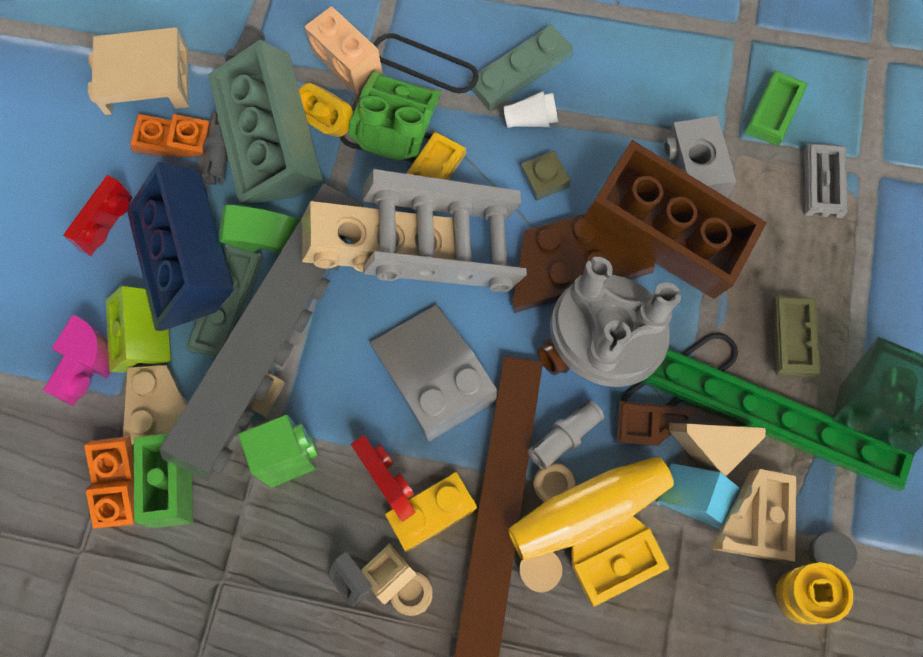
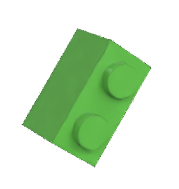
(279, 451)
(160, 488)

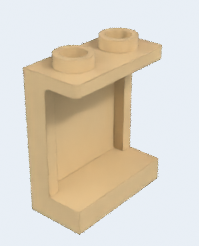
(139, 68)

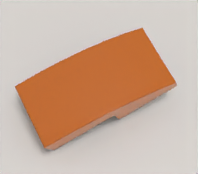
(172, 138)
(112, 482)

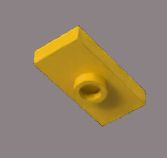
(438, 158)

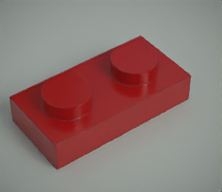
(98, 216)
(393, 488)

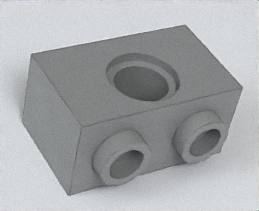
(702, 141)

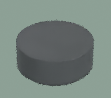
(833, 549)

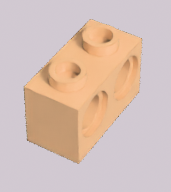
(343, 49)

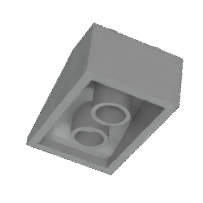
(435, 372)

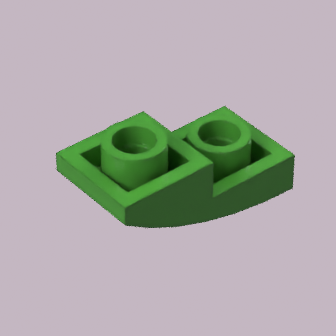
(255, 228)

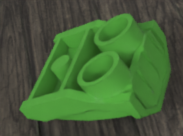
(392, 117)

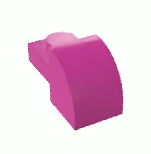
(83, 355)

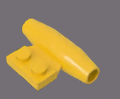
(598, 521)

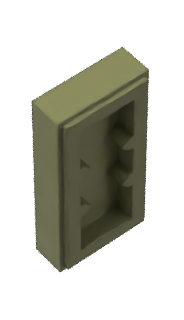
(796, 336)

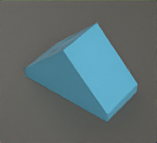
(700, 494)

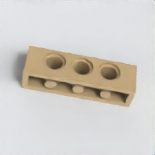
(326, 221)

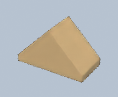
(717, 446)

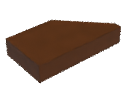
(647, 422)

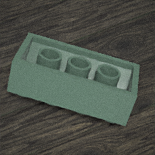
(264, 125)

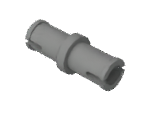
(566, 434)

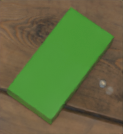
(776, 108)

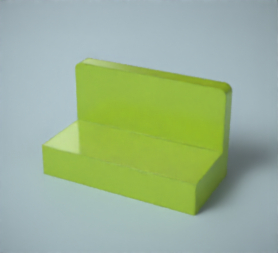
(132, 331)

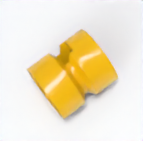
(803, 598)

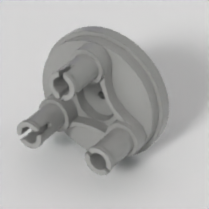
(612, 326)

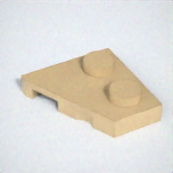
(151, 401)
(762, 518)

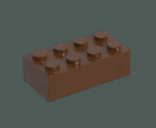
(675, 220)

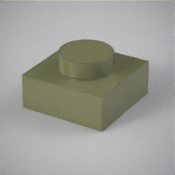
(545, 175)

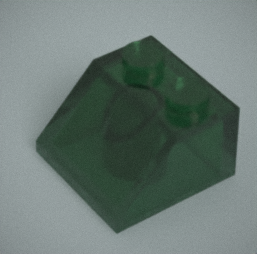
(885, 396)

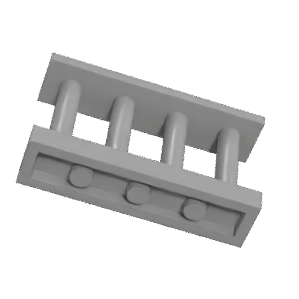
(448, 196)

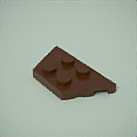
(559, 254)

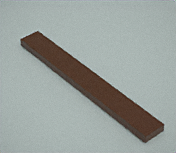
(499, 509)

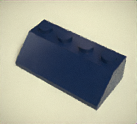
(178, 247)

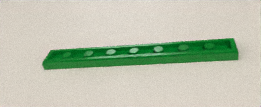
(782, 418)

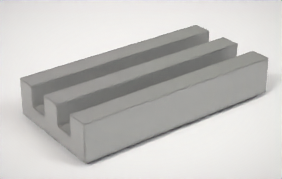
(840, 207)

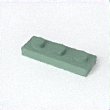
(521, 67)

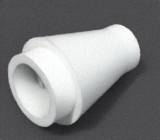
(532, 112)

